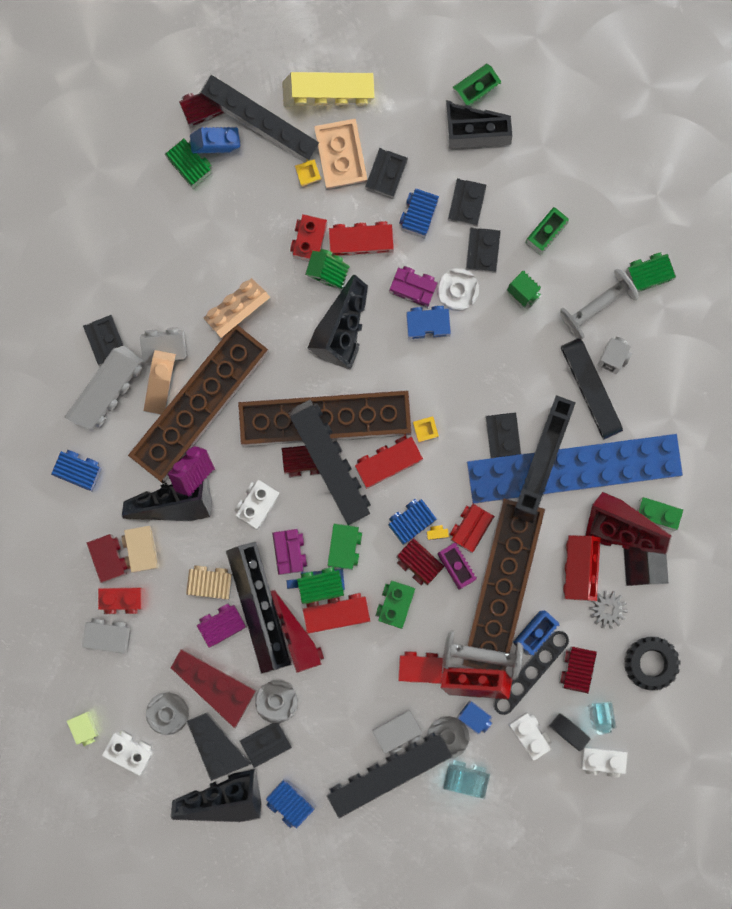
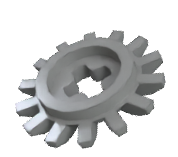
(606, 618)

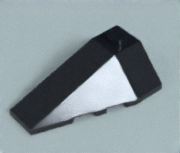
(338, 330)
(169, 504)
(227, 801)

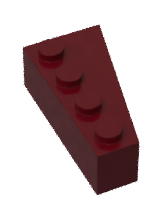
(216, 687)

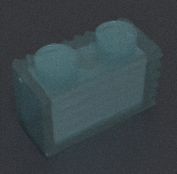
(602, 717)
(466, 780)

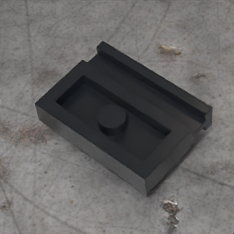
(386, 172)
(467, 202)
(483, 250)
(103, 337)
(503, 435)
(265, 744)

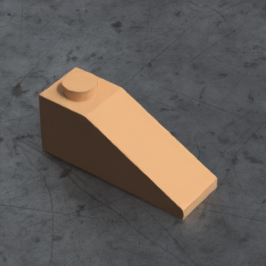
(159, 382)

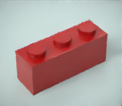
(361, 239)
(388, 461)
(582, 568)
(336, 613)
(476, 683)

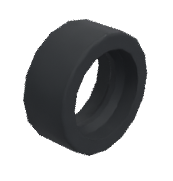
(570, 732)

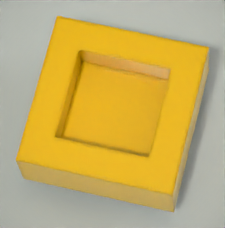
(307, 172)
(425, 429)
(437, 532)

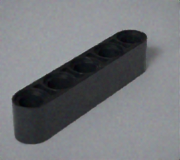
(591, 388)
(540, 667)

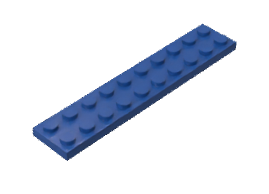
(579, 468)

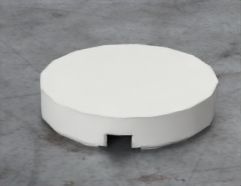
(458, 289)

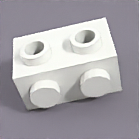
(257, 504)
(529, 736)
(128, 753)
(603, 760)

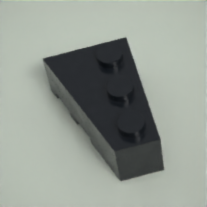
(476, 127)
(215, 747)

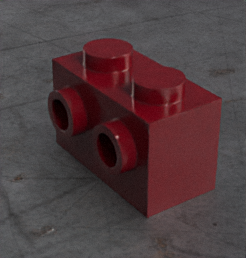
(107, 558)

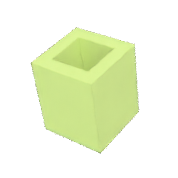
(83, 729)

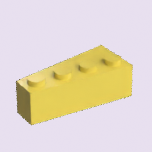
(327, 88)

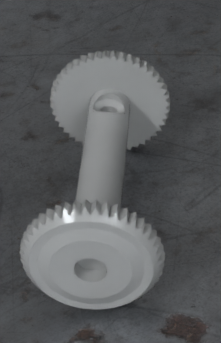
(623, 286)
(483, 655)

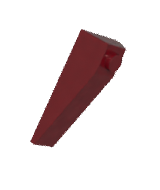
(623, 525)
(300, 645)

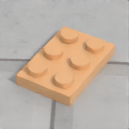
(340, 153)
(236, 307)

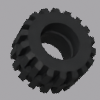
(670, 669)

